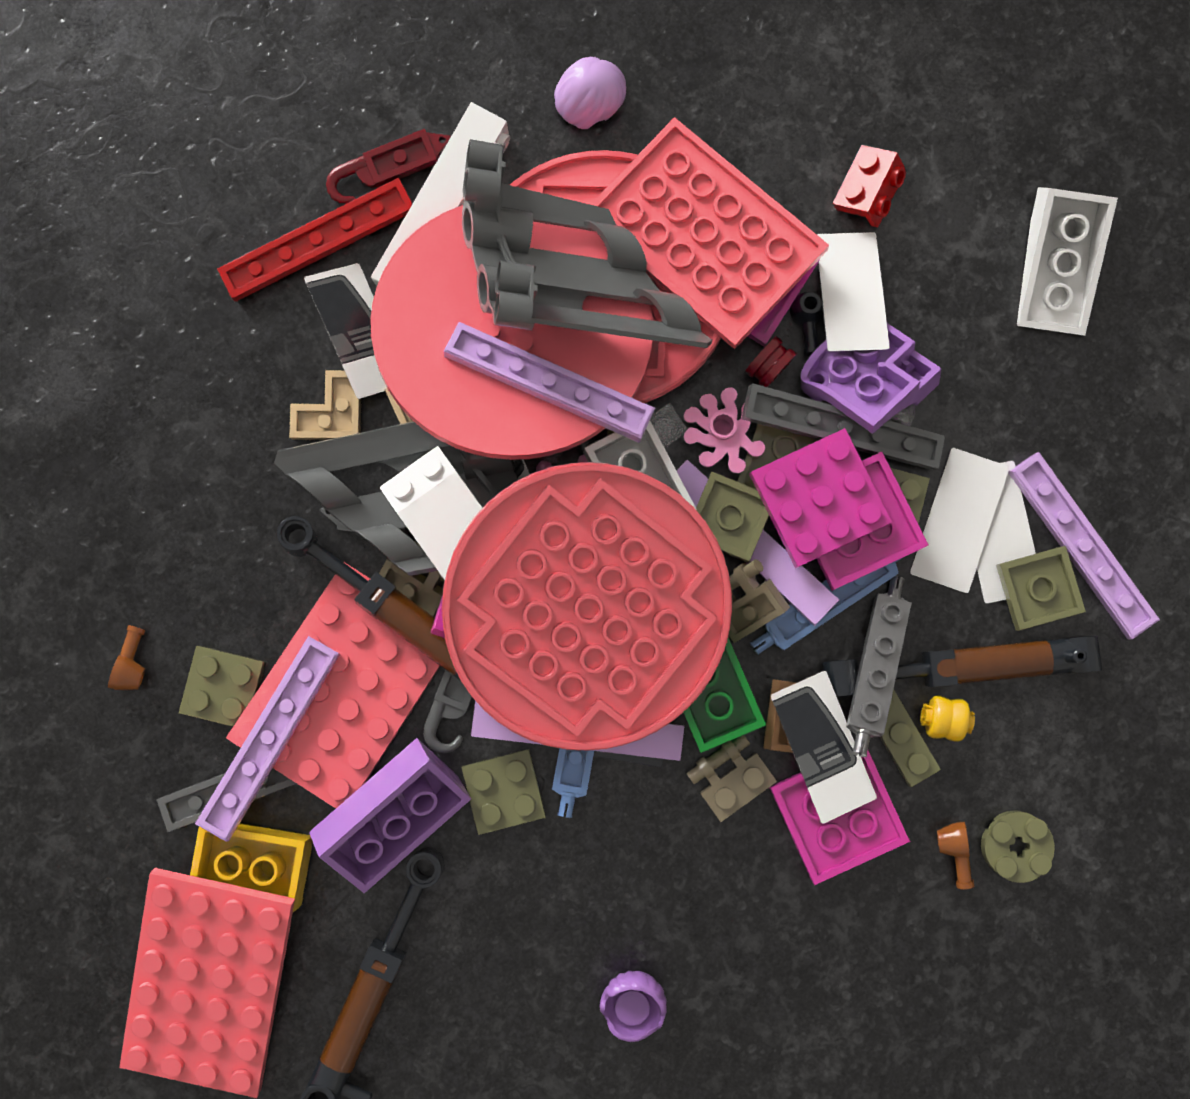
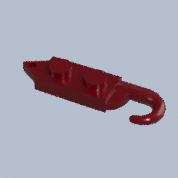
(389, 162)

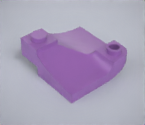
(870, 383)

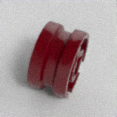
(770, 362)

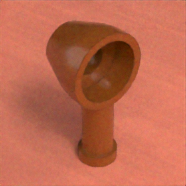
(126, 672)
(954, 842)

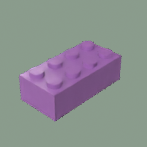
(389, 816)

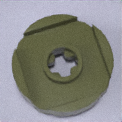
(1035, 858)

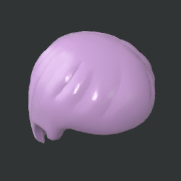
(589, 92)

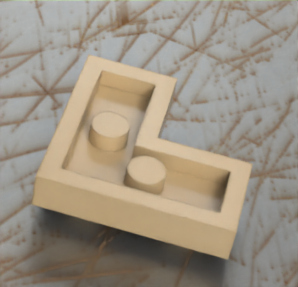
(331, 420)

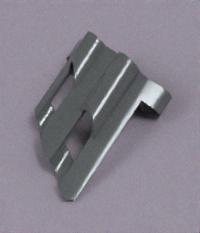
(550, 286)
(372, 514)

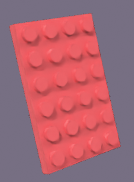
(710, 232)
(358, 704)
(206, 982)

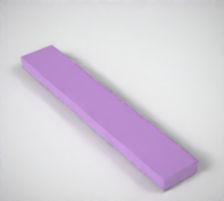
(548, 382)
(1083, 546)
(795, 585)
(267, 739)
(662, 744)

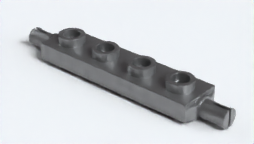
(878, 666)

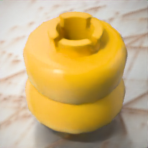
(947, 718)

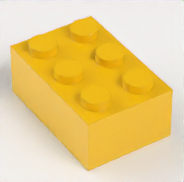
(255, 860)

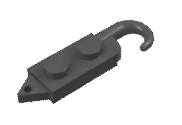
(449, 702)

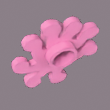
(725, 431)

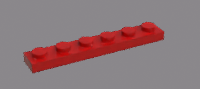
(315, 240)

